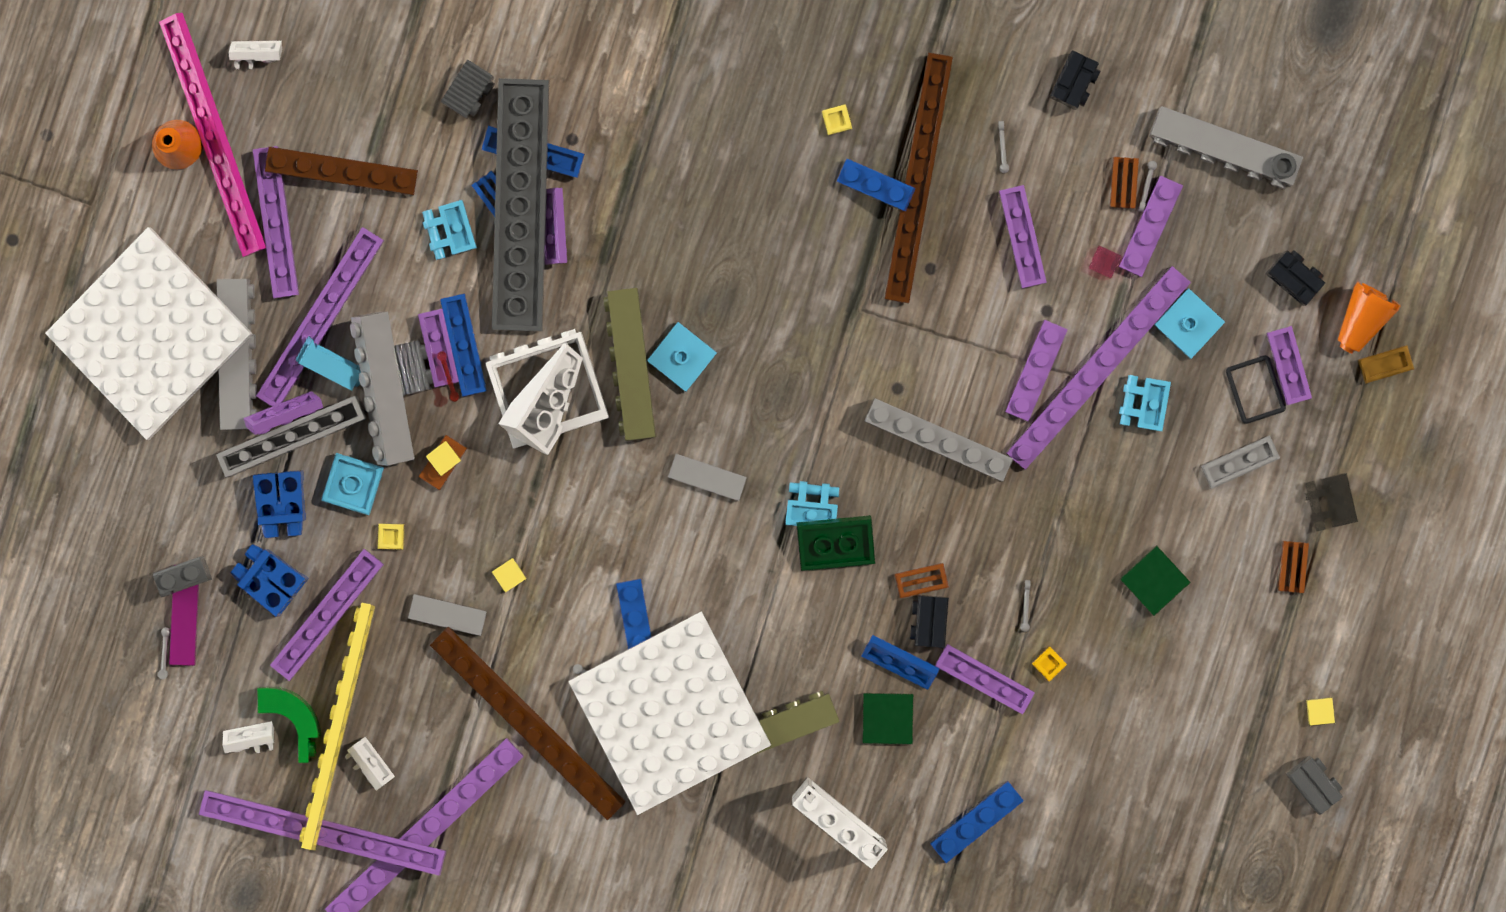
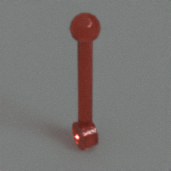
(454, 396)

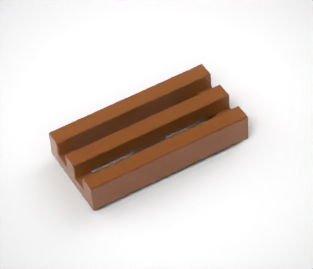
(1125, 161)
(1303, 566)
(942, 575)

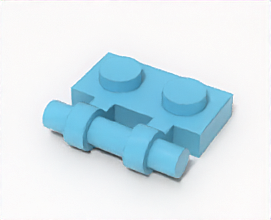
(456, 227)
(1153, 403)
(811, 511)

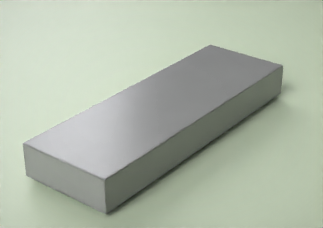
(1240, 462)
(707, 477)
(447, 614)

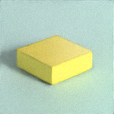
(836, 119)
(443, 458)
(391, 536)
(509, 575)
(1320, 711)

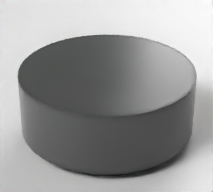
(1283, 166)

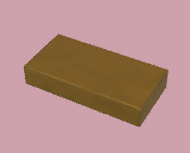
(1386, 364)

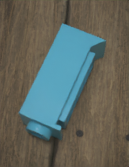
(329, 364)

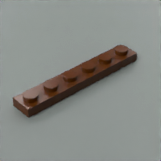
(341, 171)

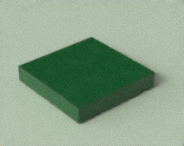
(1155, 580)
(887, 718)

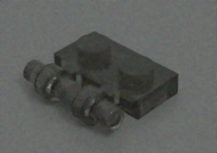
(1338, 500)

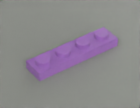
(1150, 226)
(1022, 236)
(1036, 370)
(984, 679)

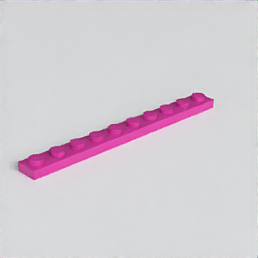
(212, 134)

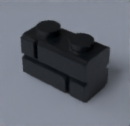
(1074, 80)
(1296, 277)
(930, 621)

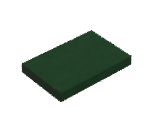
(836, 543)

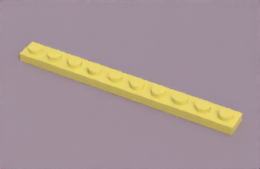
(334, 736)

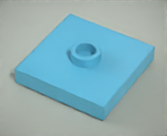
(1189, 323)
(682, 356)
(352, 484)

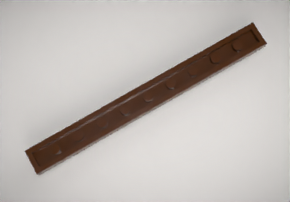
(919, 176)
(527, 723)

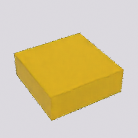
(1049, 663)

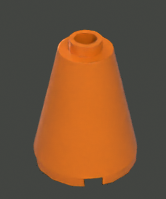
(185, 144)
(1365, 317)

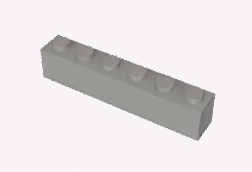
(1219, 145)
(235, 375)
(382, 388)
(291, 436)
(938, 439)

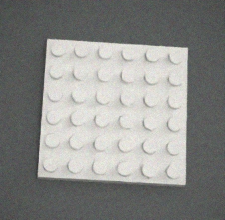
(148, 333)
(669, 713)

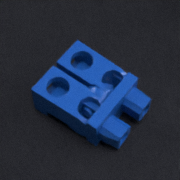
(287, 508)
(263, 573)

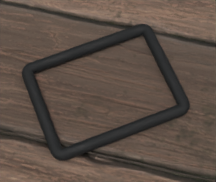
(1236, 396)

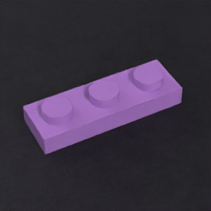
(555, 228)
(437, 340)
(1289, 365)
(283, 413)

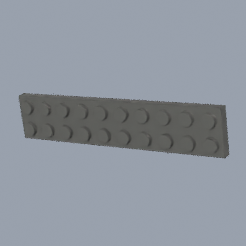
(520, 204)

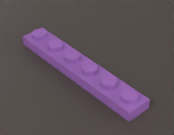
(276, 228)
(327, 614)

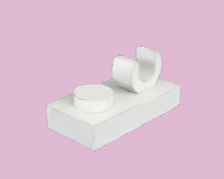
(255, 50)
(249, 736)
(370, 763)

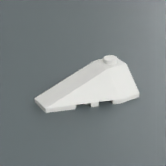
(539, 407)

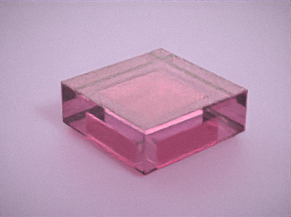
(1104, 262)

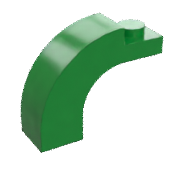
(296, 709)

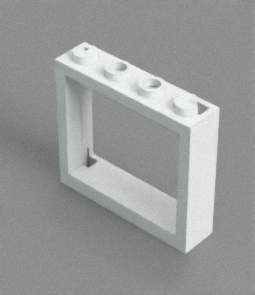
(543, 346)
(839, 823)

